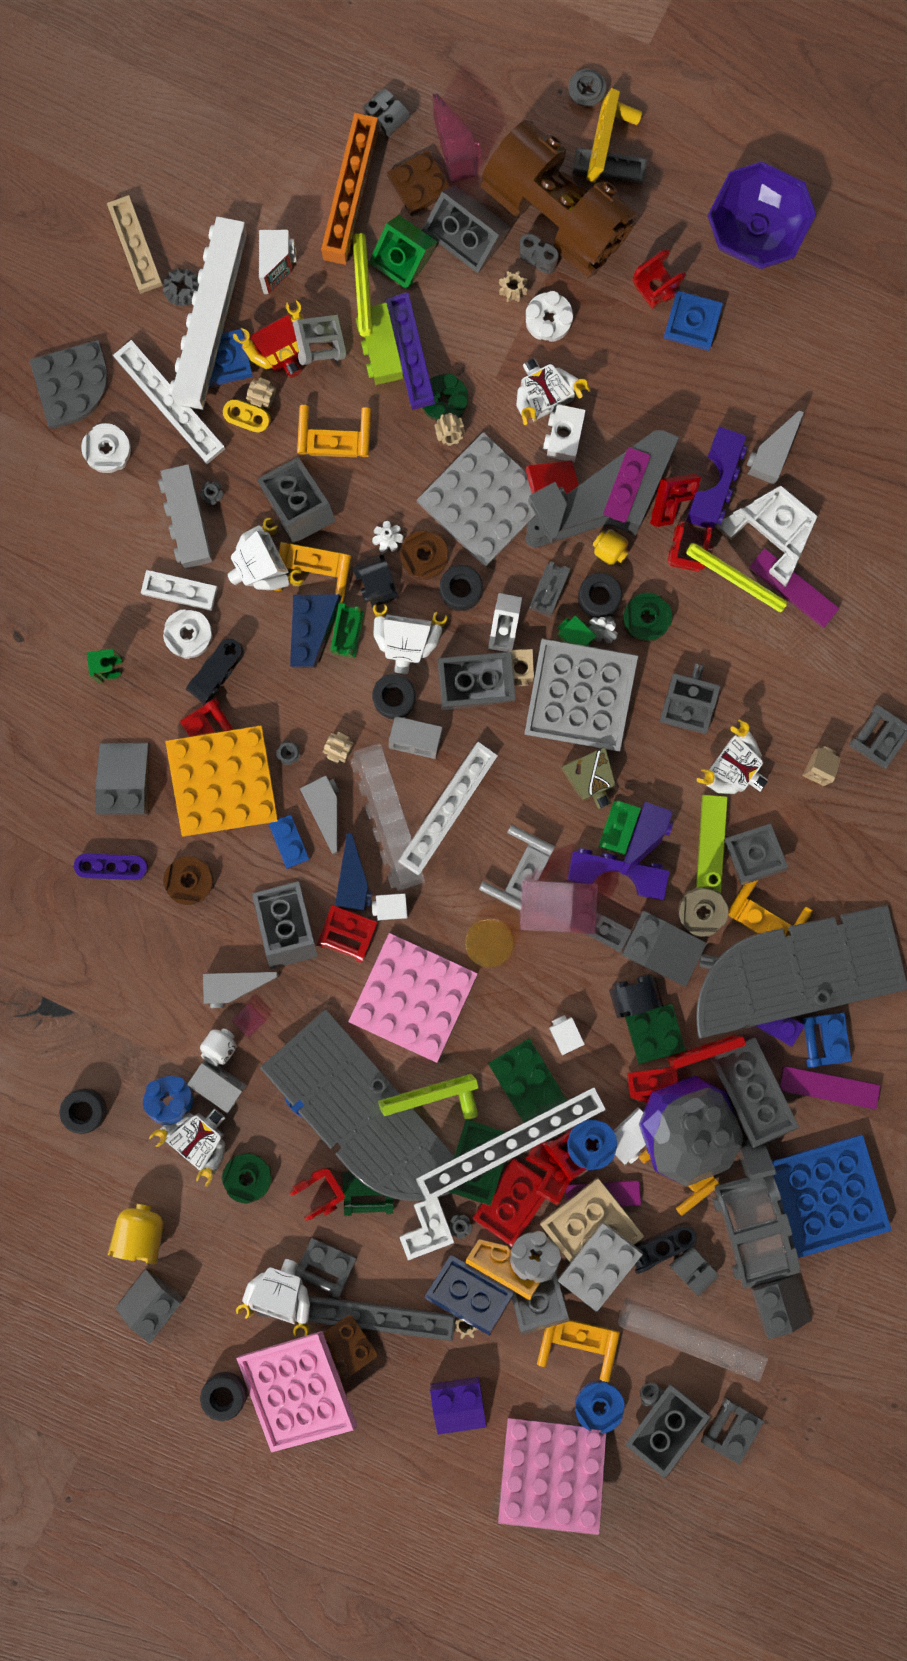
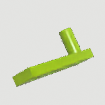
(711, 842)
(458, 1086)

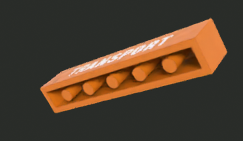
(350, 188)

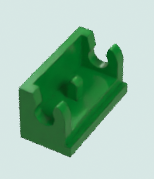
(346, 631)
(101, 664)
(619, 827)

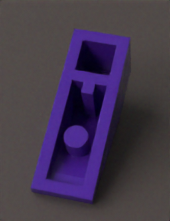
(648, 833)

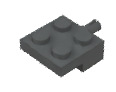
(689, 702)

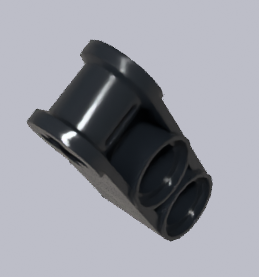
(215, 671)
(652, 1257)

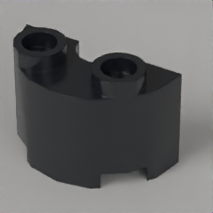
(376, 580)
(636, 997)

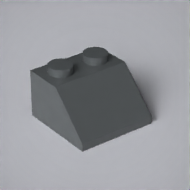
(148, 1305)
(781, 1306)

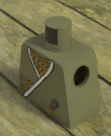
(591, 777)

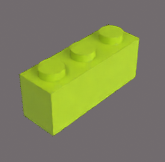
(381, 347)

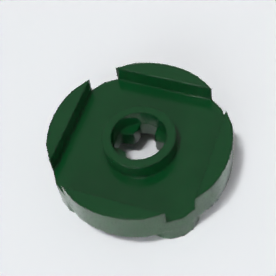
(450, 386)
(636, 608)
(253, 1190)

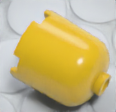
(137, 1235)

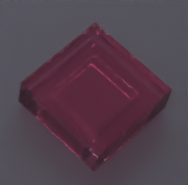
(249, 1020)

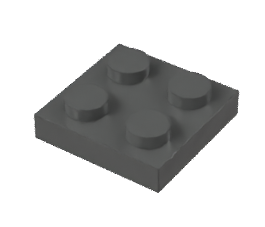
(756, 854)
(543, 1309)

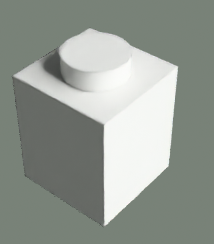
(390, 907)
(566, 1034)

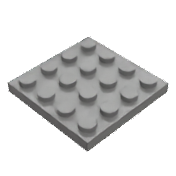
(481, 500)
(580, 694)

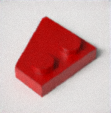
(645, 1082)

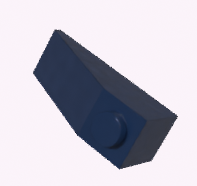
(352, 884)

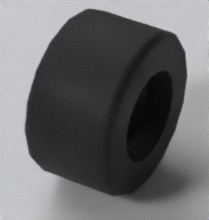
(456, 573)
(600, 580)
(394, 681)
(67, 1111)
(217, 1411)

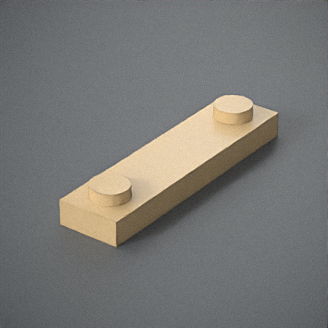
(134, 244)

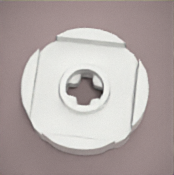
(551, 303)
(97, 438)
(174, 631)

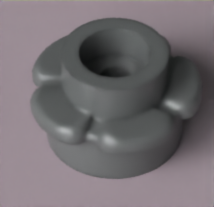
(215, 497)
(293, 757)
(460, 1219)
(648, 1391)

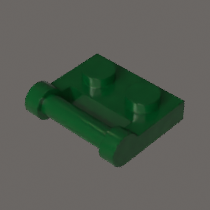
(355, 1187)

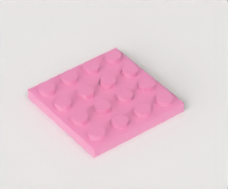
(413, 997)
(297, 1392)
(552, 1477)

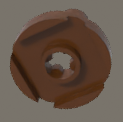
(411, 550)
(180, 869)

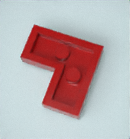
(669, 494)
(555, 1181)

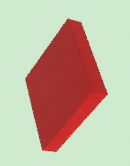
(547, 473)

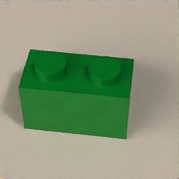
(402, 251)

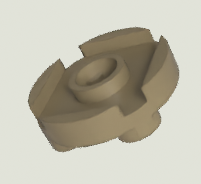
(712, 921)

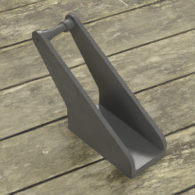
(589, 499)

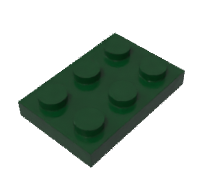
(527, 1081)
(484, 1185)

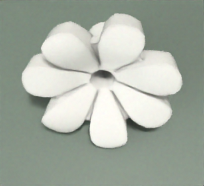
(387, 540)
(604, 629)

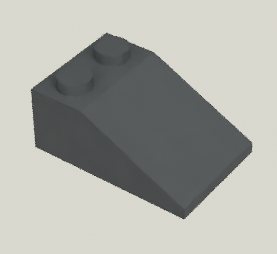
(296, 500)
(475, 680)
(122, 779)
(284, 925)
(663, 948)

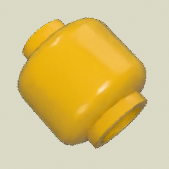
(611, 547)

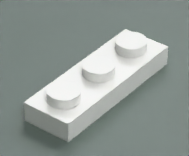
(179, 590)

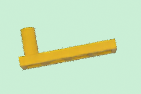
(609, 110)

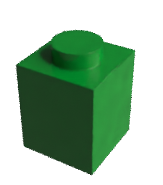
(575, 632)

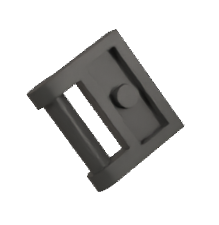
(887, 742)
(329, 1260)
(739, 1435)

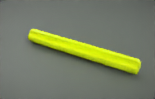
(362, 285)
(736, 577)

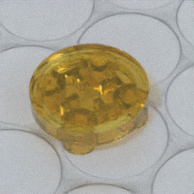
(489, 942)

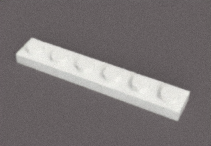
(157, 389)
(447, 808)

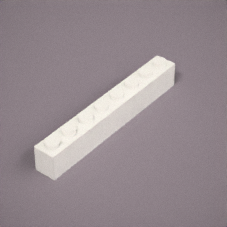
(209, 312)
(510, 1144)

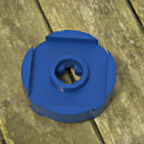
(160, 1089)
(606, 1147)
(600, 1392)

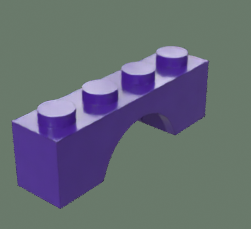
(724, 452)
(649, 881)

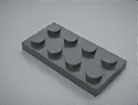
(754, 1093)

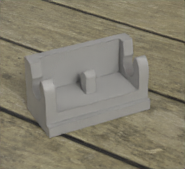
(415, 737)
(217, 1085)

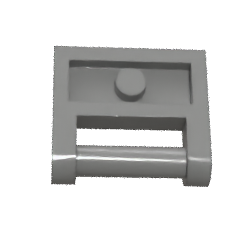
(318, 331)

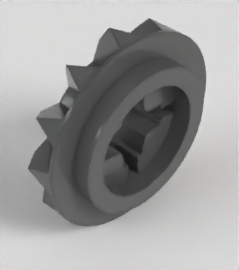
(587, 77)
(170, 290)

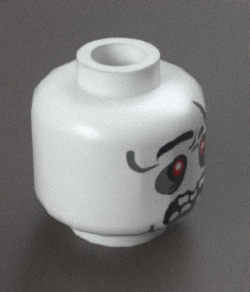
(218, 1047)

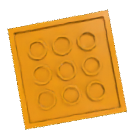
(221, 781)

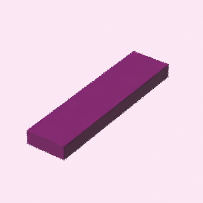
(796, 591)
(829, 1087)

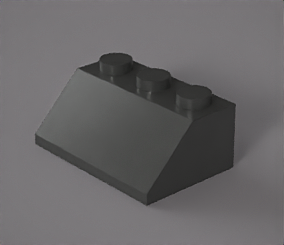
(465, 228)
(669, 1430)

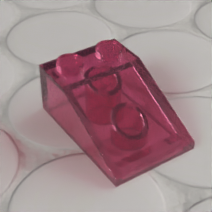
(456, 141)
(558, 907)

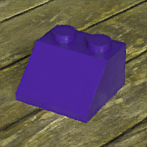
(457, 1405)

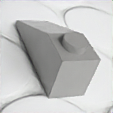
(771, 455)
(324, 806)
(228, 987)

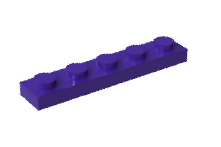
(410, 351)

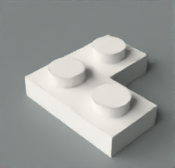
(432, 1234)

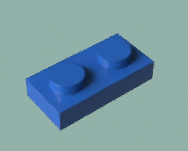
(289, 841)

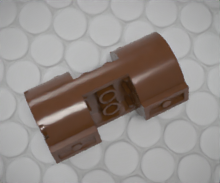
(528, 173)

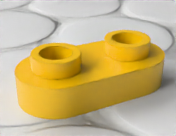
(247, 415)

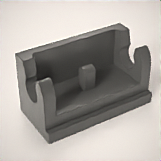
(549, 589)

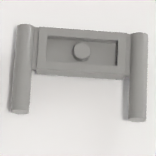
(528, 869)

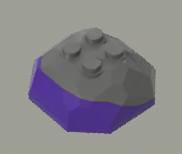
(690, 1131)

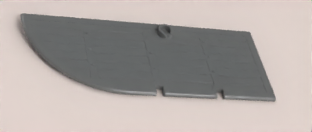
(802, 973)
(342, 1107)

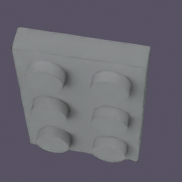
(600, 1266)

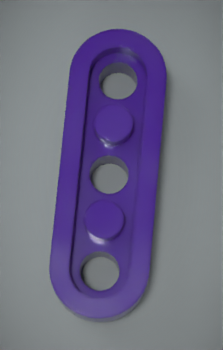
(100, 866)

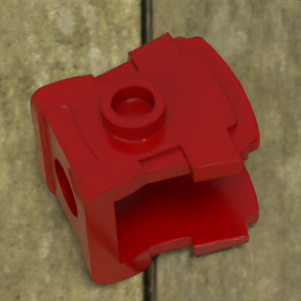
(654, 270)
(685, 564)
(328, 1206)

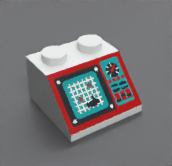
(276, 257)

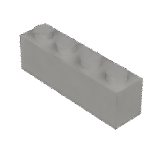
(186, 516)

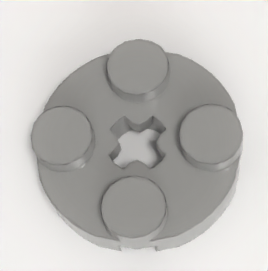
(533, 1270)

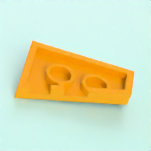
(494, 1261)

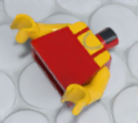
(275, 345)

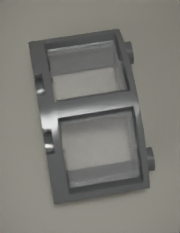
(757, 1230)

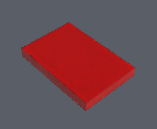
(706, 1051)
(513, 1203)

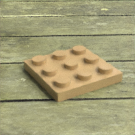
(582, 1214)

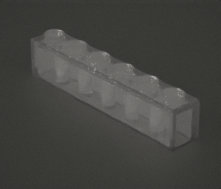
(387, 813)
(692, 1339)

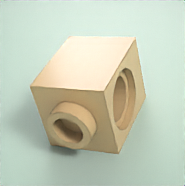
(525, 657)

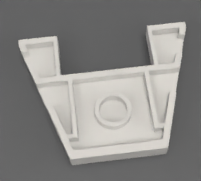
(781, 521)

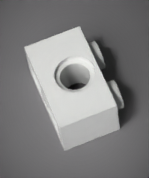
(571, 420)

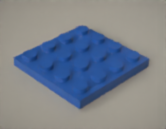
(830, 1196)

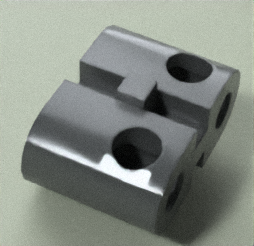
(390, 113)
(538, 253)
(694, 1270)

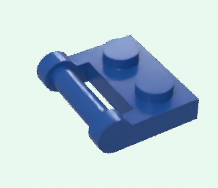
(833, 1037)

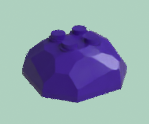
(761, 215)

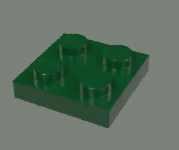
(655, 1034)

